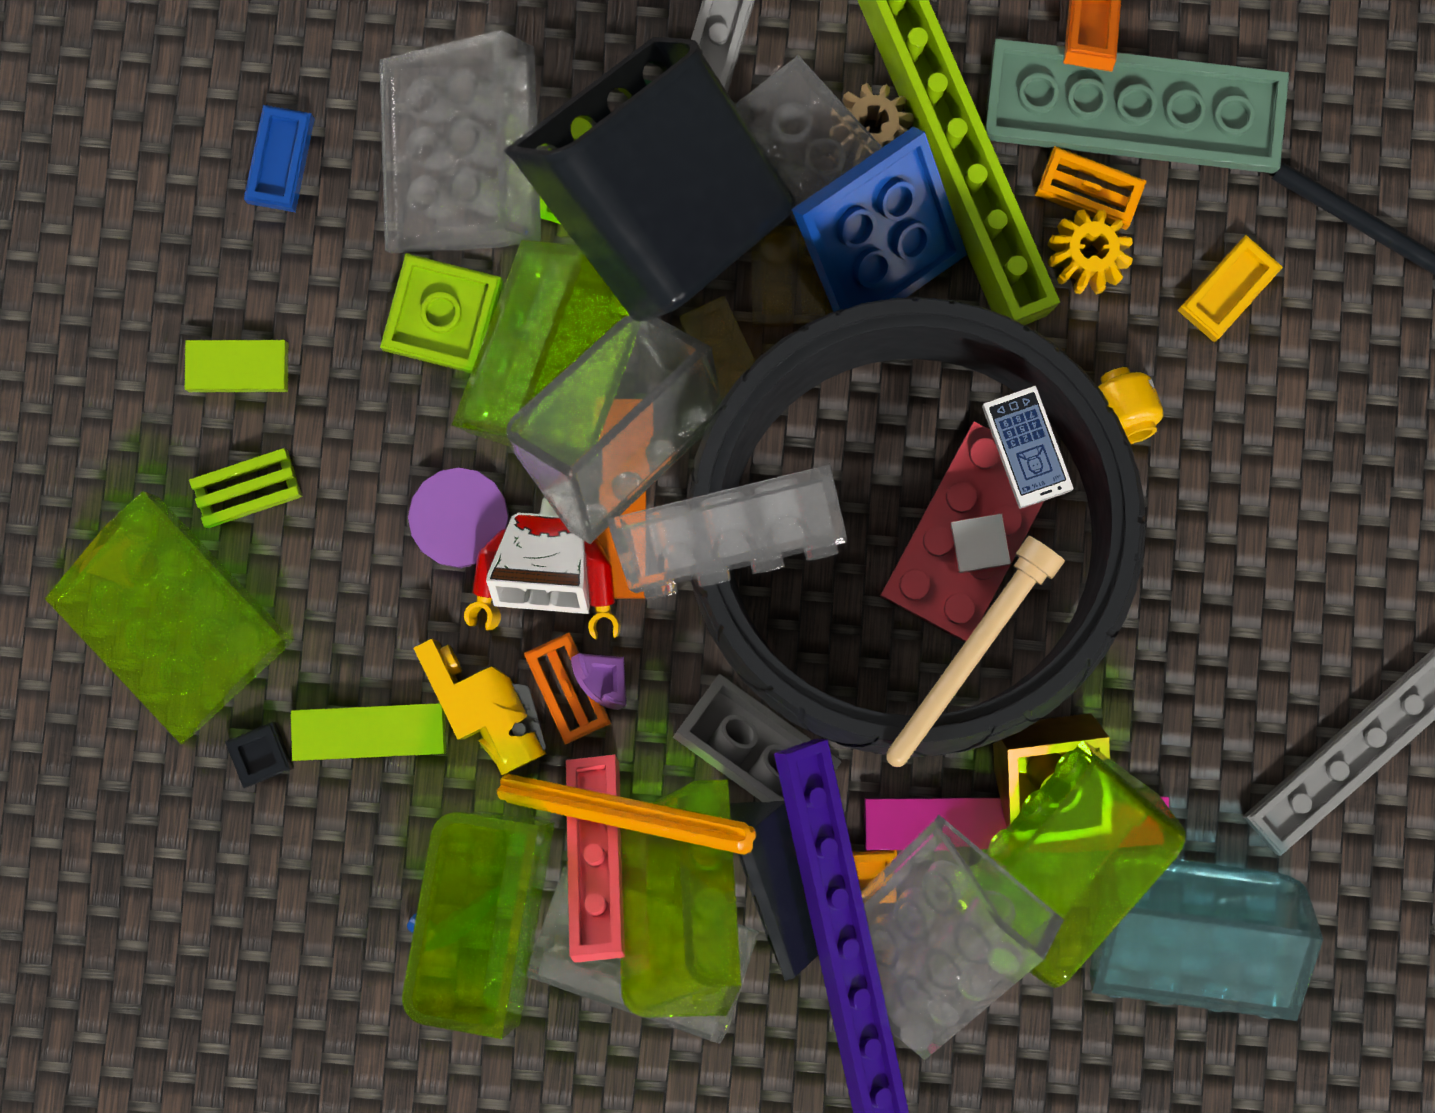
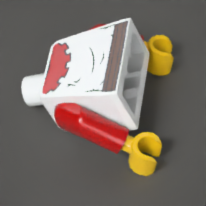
(542, 568)

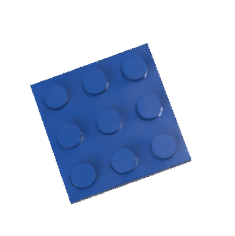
(881, 225)

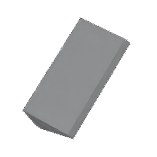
(740, 738)

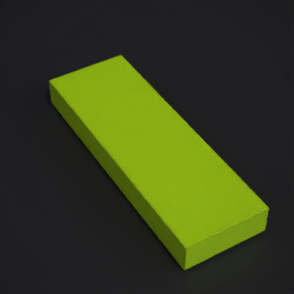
(368, 732)

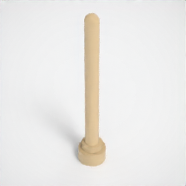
(1033, 566)

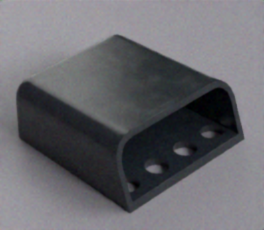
(659, 185)

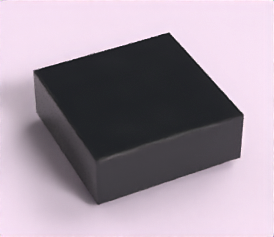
(259, 755)

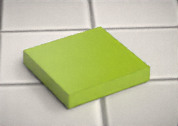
(440, 313)

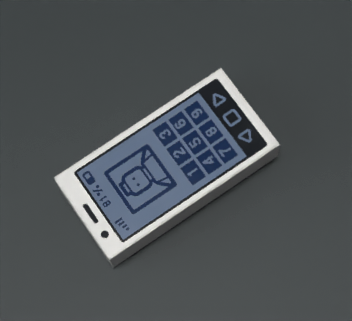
(1027, 447)

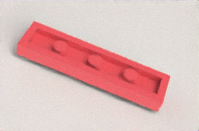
(594, 868)

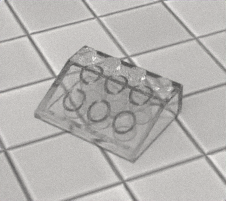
(445, 140)
(950, 935)

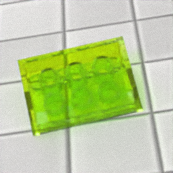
(166, 616)

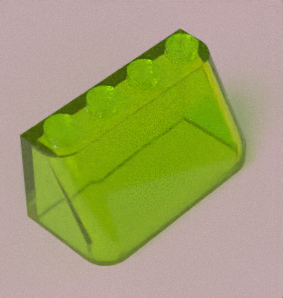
(541, 325)
(1088, 852)
(680, 916)
(477, 922)

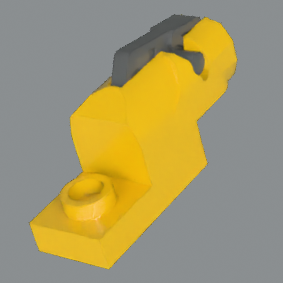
(485, 705)

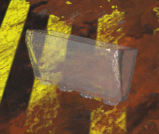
(616, 421)

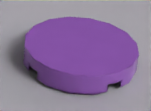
(456, 516)

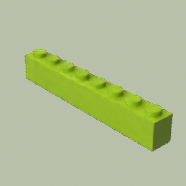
(968, 166)

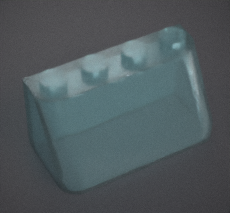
(1214, 942)

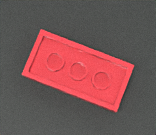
(928, 571)

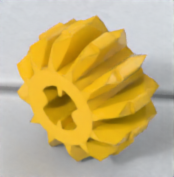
(1082, 234)

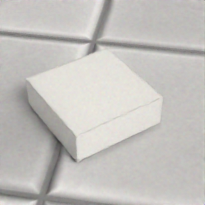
(980, 543)

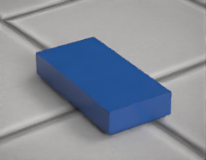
(279, 158)

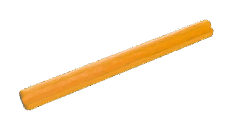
(628, 813)

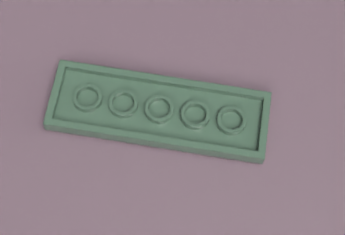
(1139, 109)

